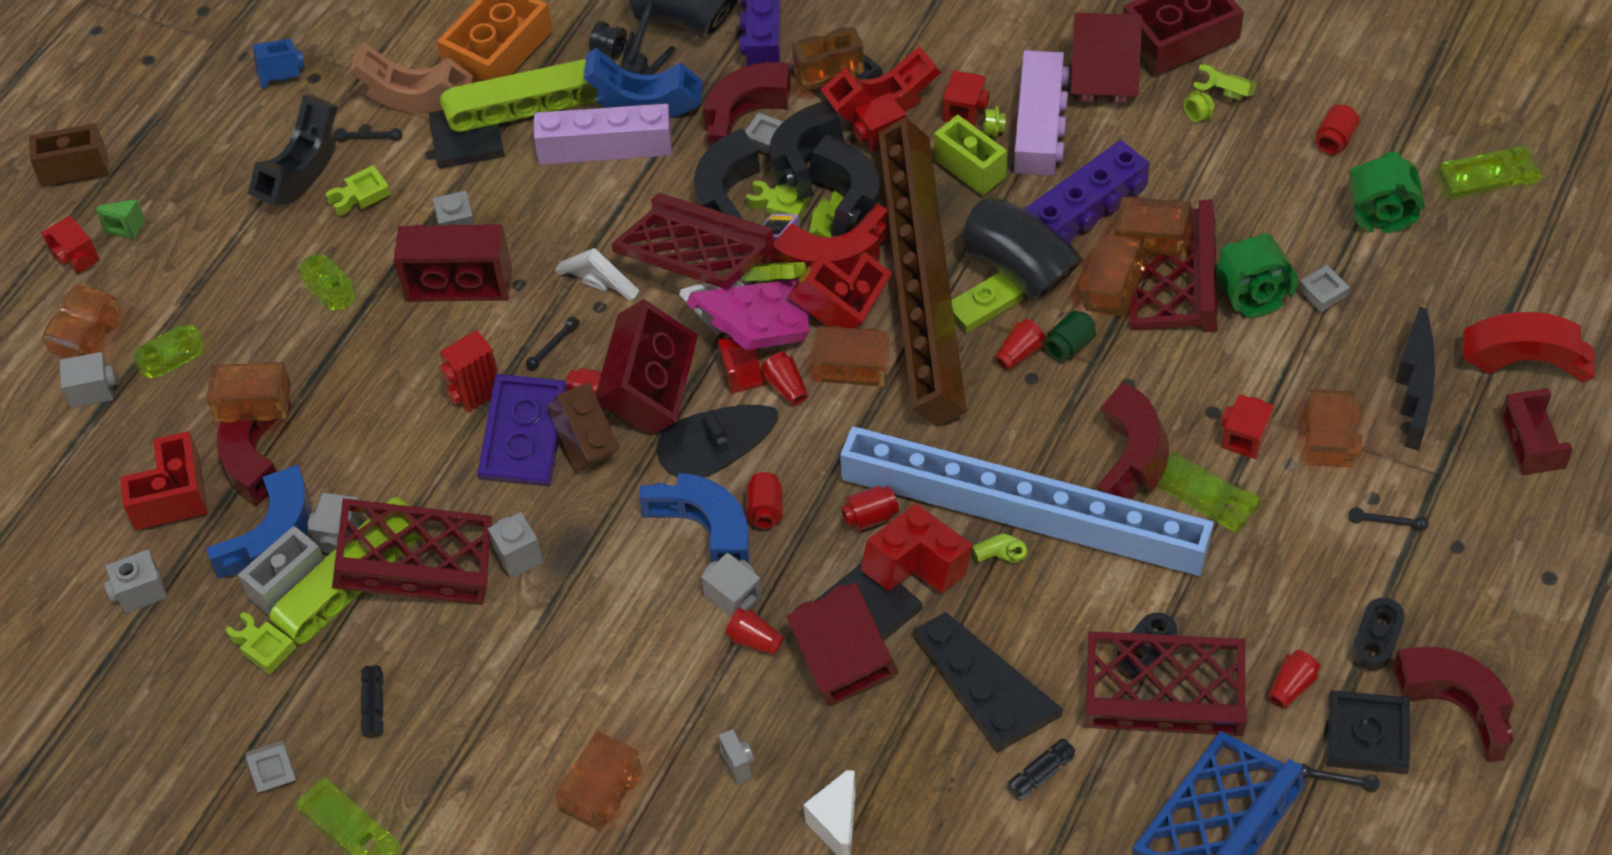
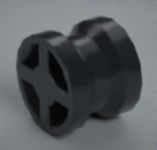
(608, 39)

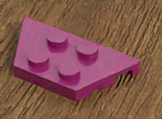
(755, 313)

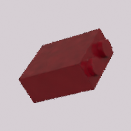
(1106, 56)
(842, 643)

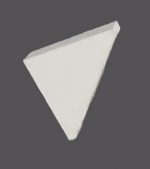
(597, 273)

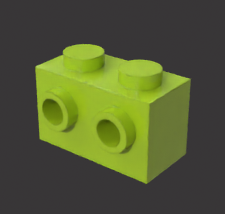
(970, 155)

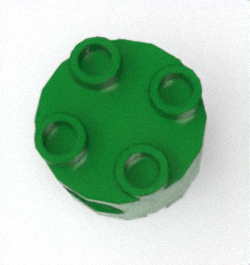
(1386, 193)
(1256, 275)

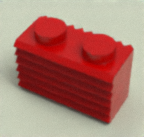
(469, 371)

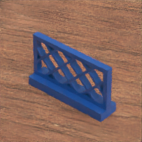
(1253, 825)

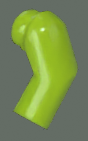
(1002, 547)

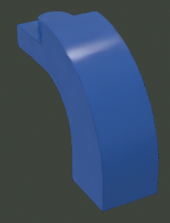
(622, 88)
(704, 503)
(288, 507)

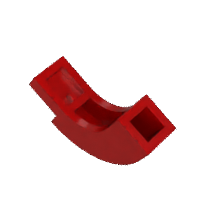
(902, 82)
(842, 250)
(1528, 336)

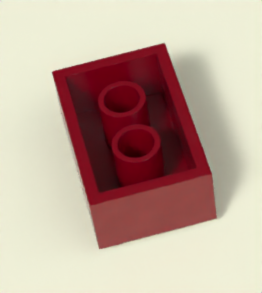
(1184, 29)
(453, 263)
(646, 367)

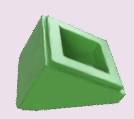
(121, 218)

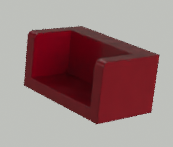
(1532, 432)

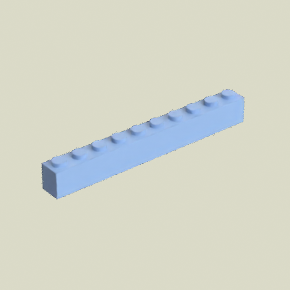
(1027, 500)

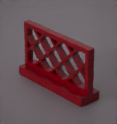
(697, 227)
(1203, 286)
(414, 579)
(1169, 715)

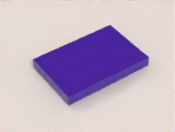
(519, 431)

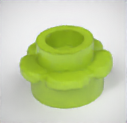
(1198, 106)
(993, 122)

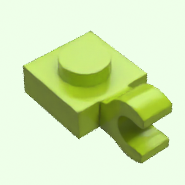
(1233, 85)
(823, 216)

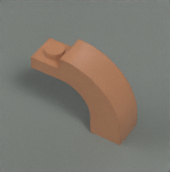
(404, 87)

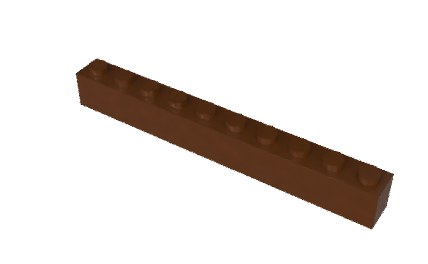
(921, 274)

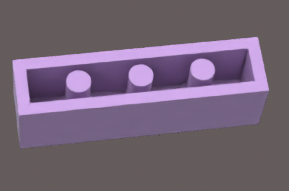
(1039, 113)
(603, 134)

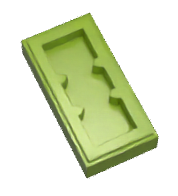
(985, 301)

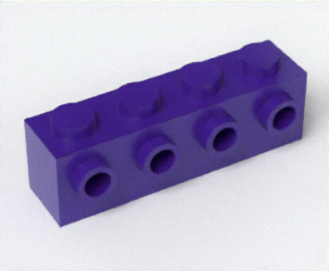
(762, 30)
(1092, 191)

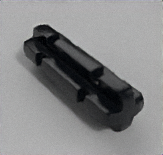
(372, 701)
(1041, 769)

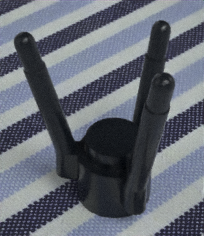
(635, 61)

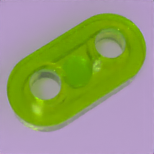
(322, 277)
(168, 351)

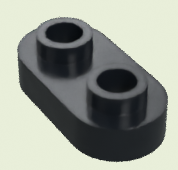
(1378, 636)
(1148, 653)

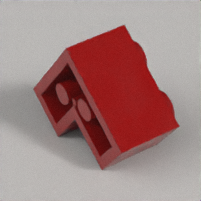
(840, 296)
(169, 491)
(916, 545)

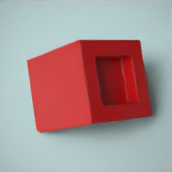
(740, 366)

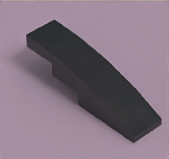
(1418, 373)

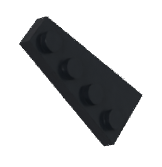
(987, 686)

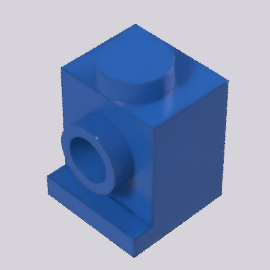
(277, 61)

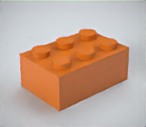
(496, 36)

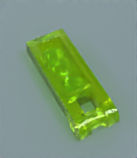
(1489, 171)
(1208, 493)
(344, 821)

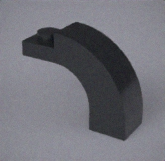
(797, 139)
(303, 158)
(722, 167)
(851, 175)

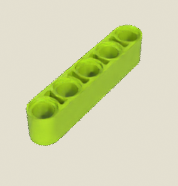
(517, 96)
(314, 601)

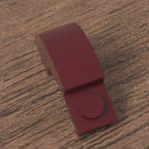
(745, 91)
(1147, 447)
(241, 461)
(1464, 681)

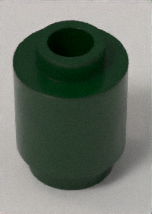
(1070, 336)

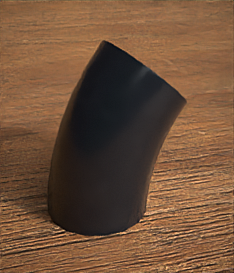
(697, 16)
(1019, 246)

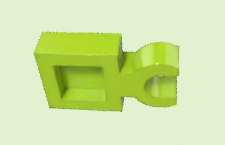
(361, 189)
(777, 201)
(770, 272)
(262, 646)

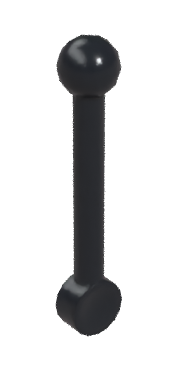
(342, 135)
(572, 324)
(1357, 515)
(1369, 783)

